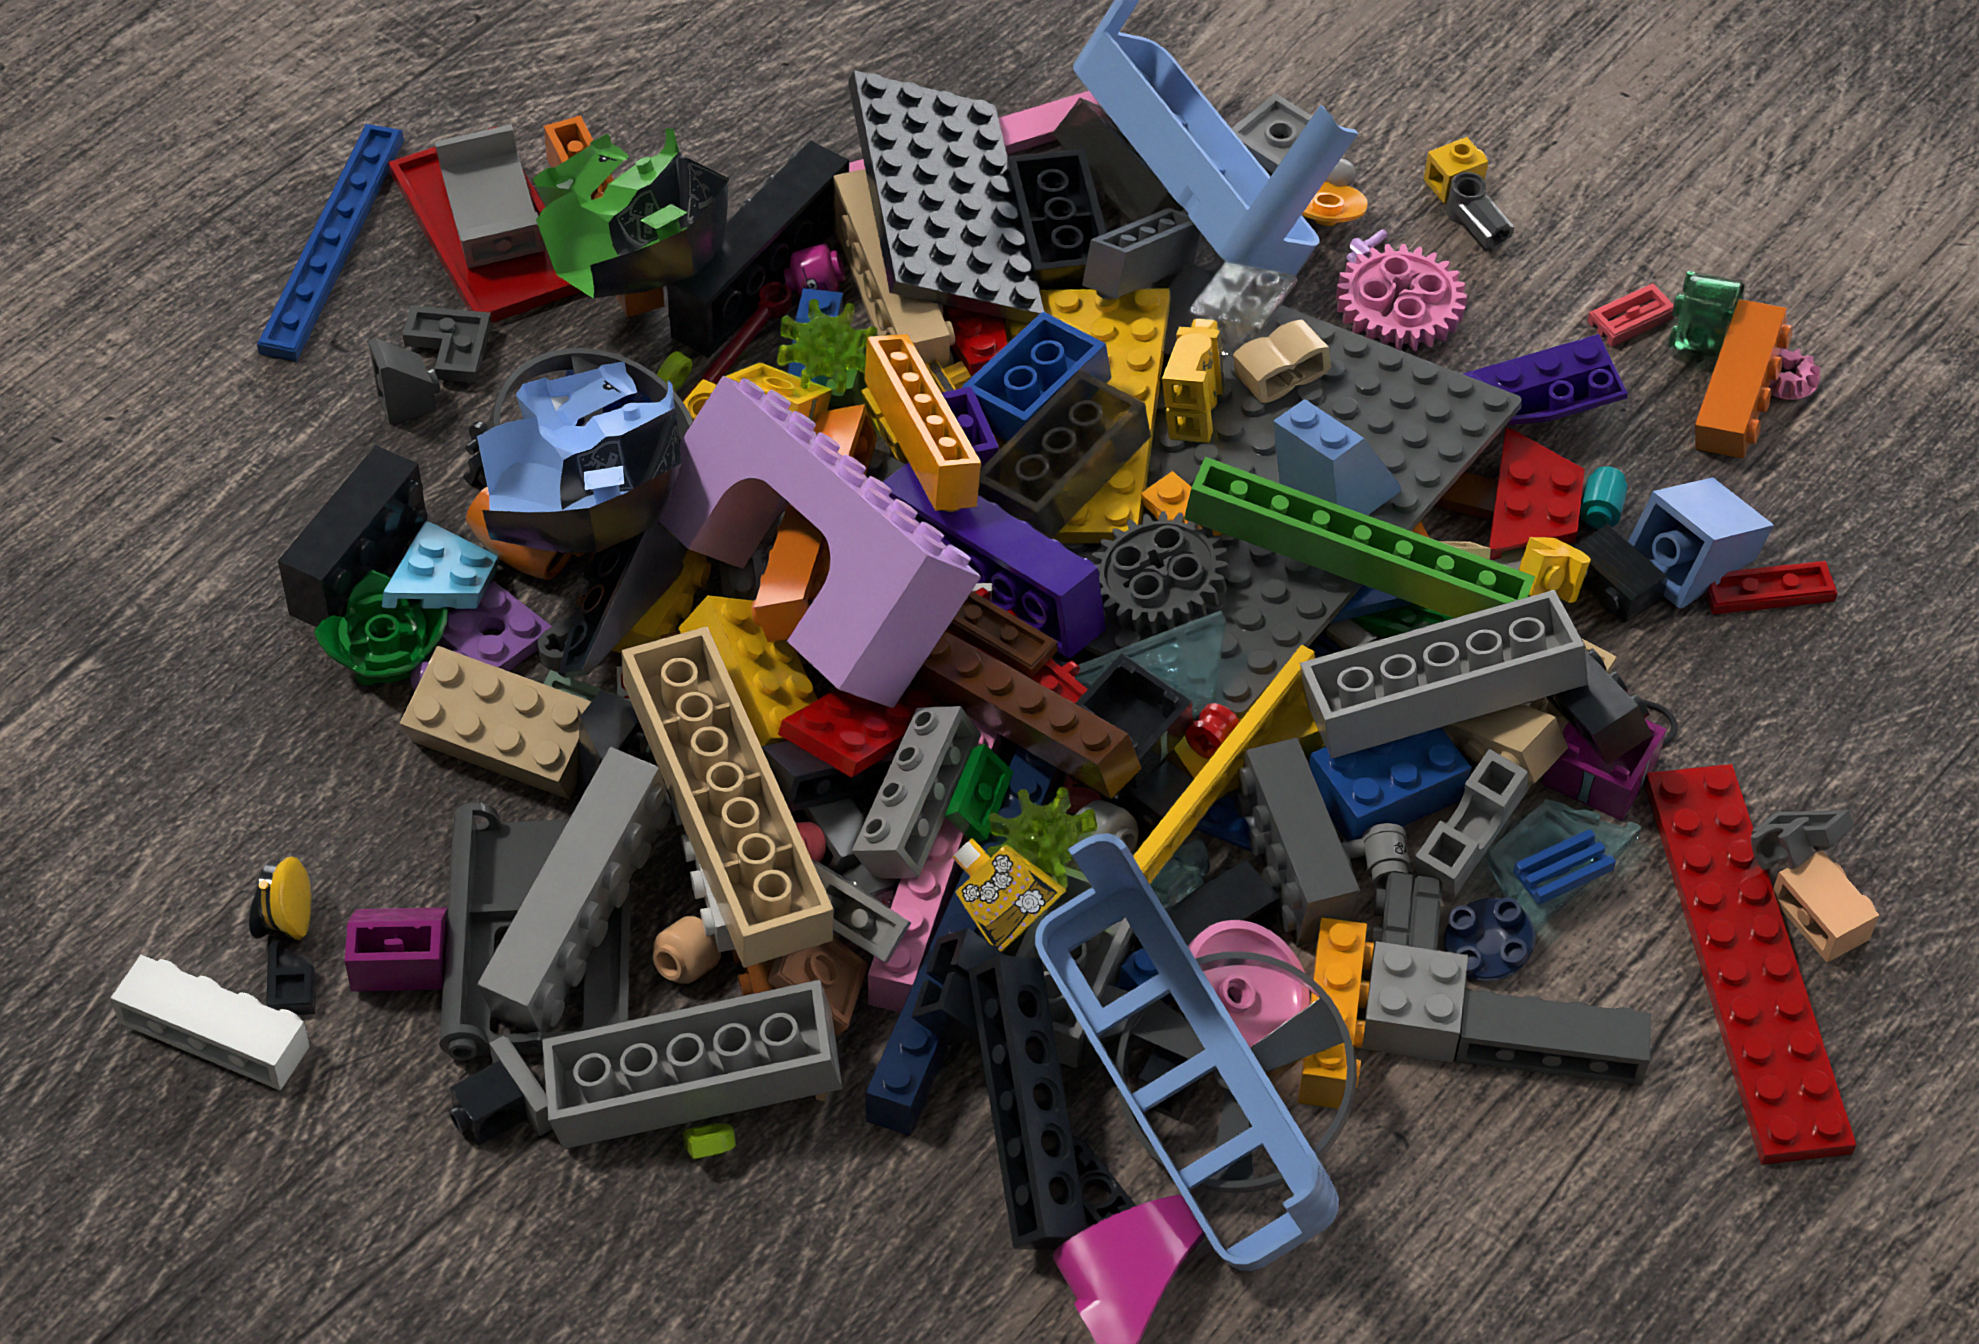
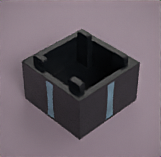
(1143, 708)

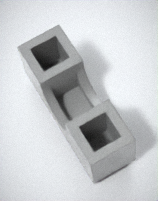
(1485, 807)

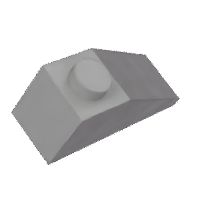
(862, 916)

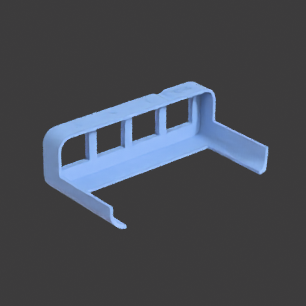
(1201, 159)
(1123, 892)

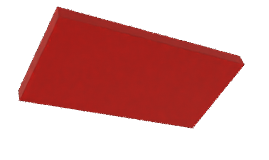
(496, 287)

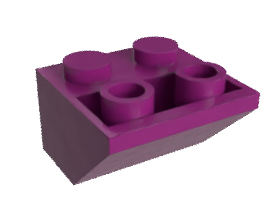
(396, 949)

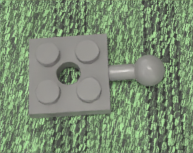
(1280, 118)

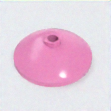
(1261, 995)

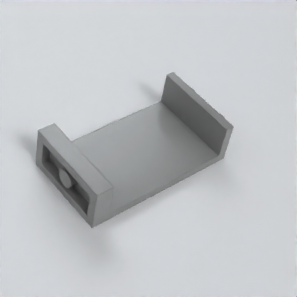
(489, 196)

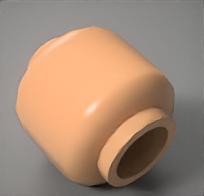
(684, 951)

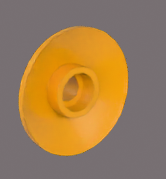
(1336, 205)

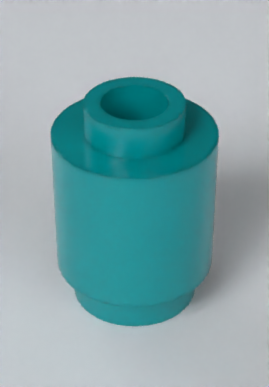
(1603, 497)

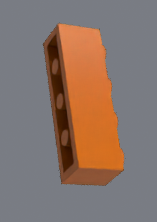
(1742, 379)

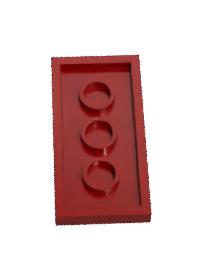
(851, 729)

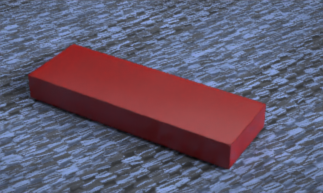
(1772, 588)

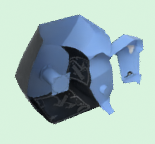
(576, 484)

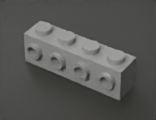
(916, 792)

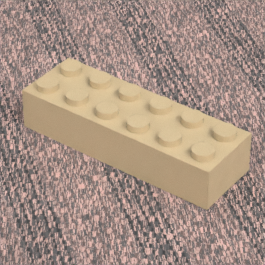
(861, 247)

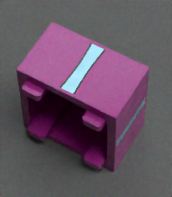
(1604, 787)

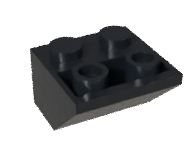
(607, 724)

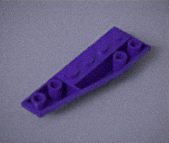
(1557, 380)

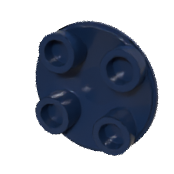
(1493, 935)

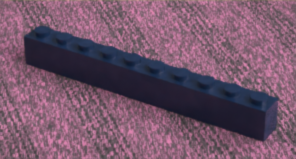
(914, 1051)

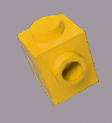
(1450, 160)

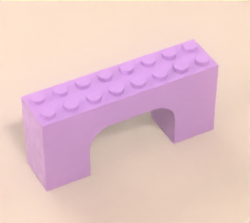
(888, 575)

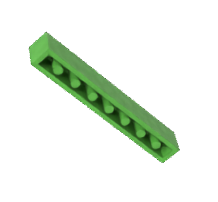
(1350, 543)

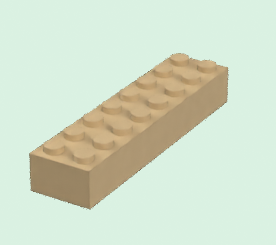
(727, 797)

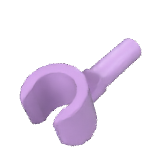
(1363, 247)

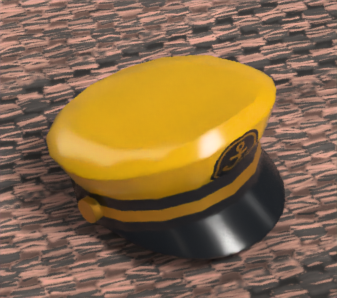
(281, 900)

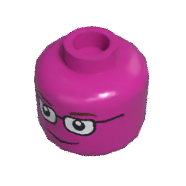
(815, 269)

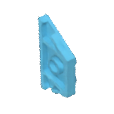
(441, 571)

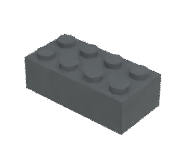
(1295, 839)

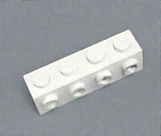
(211, 1021)

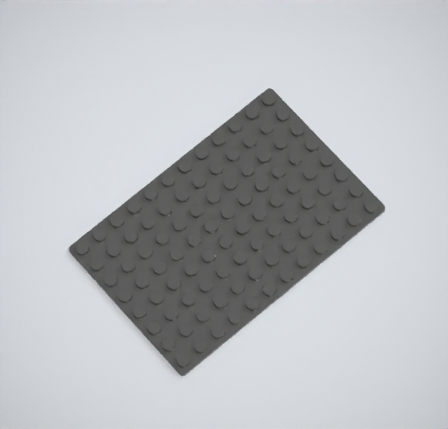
(1412, 414)

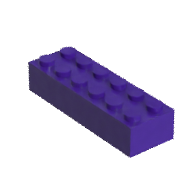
(1026, 569)

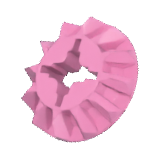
(1798, 385)

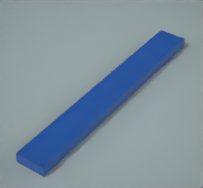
(330, 243)

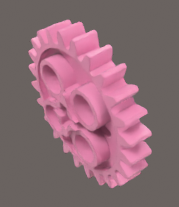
(1419, 312)

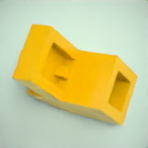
(1554, 567)

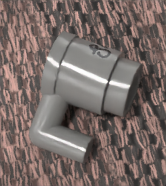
(1384, 852)

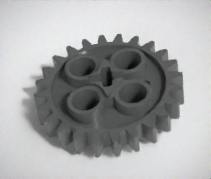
(1161, 572)

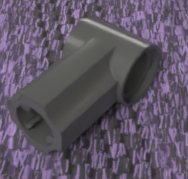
(1472, 207)

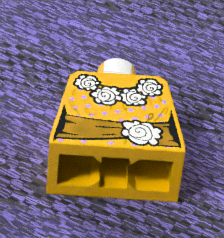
(1003, 892)

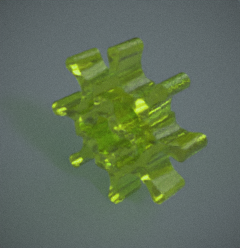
(825, 345)
(1044, 832)

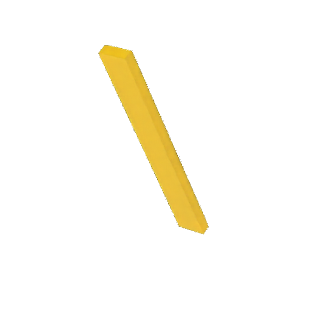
(1222, 767)

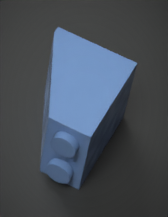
(1330, 460)
(1698, 536)

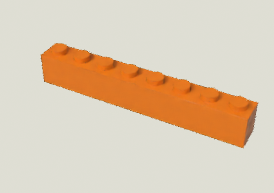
(801, 552)

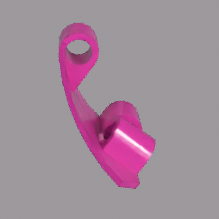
(1126, 1265)

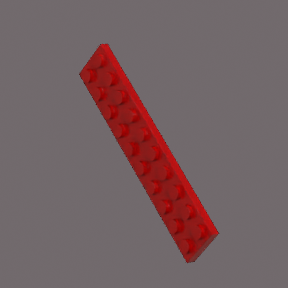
(1749, 967)

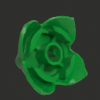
(378, 640)

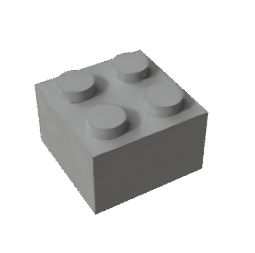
(1414, 1001)

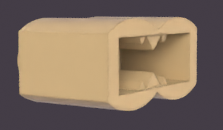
(1281, 361)

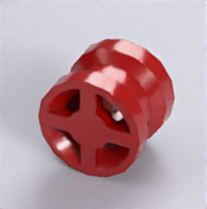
(1211, 729)

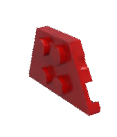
(1534, 495)

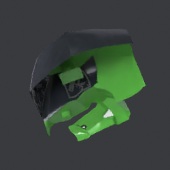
(644, 231)

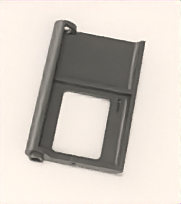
(488, 883)

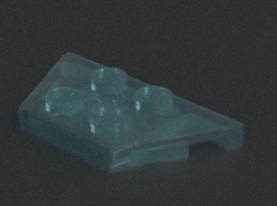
(1180, 657)
(1541, 829)

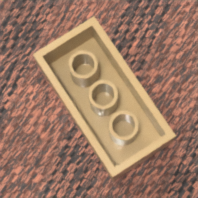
(497, 721)

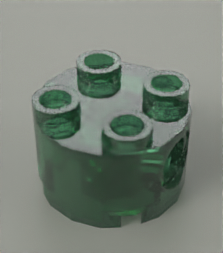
(1704, 313)

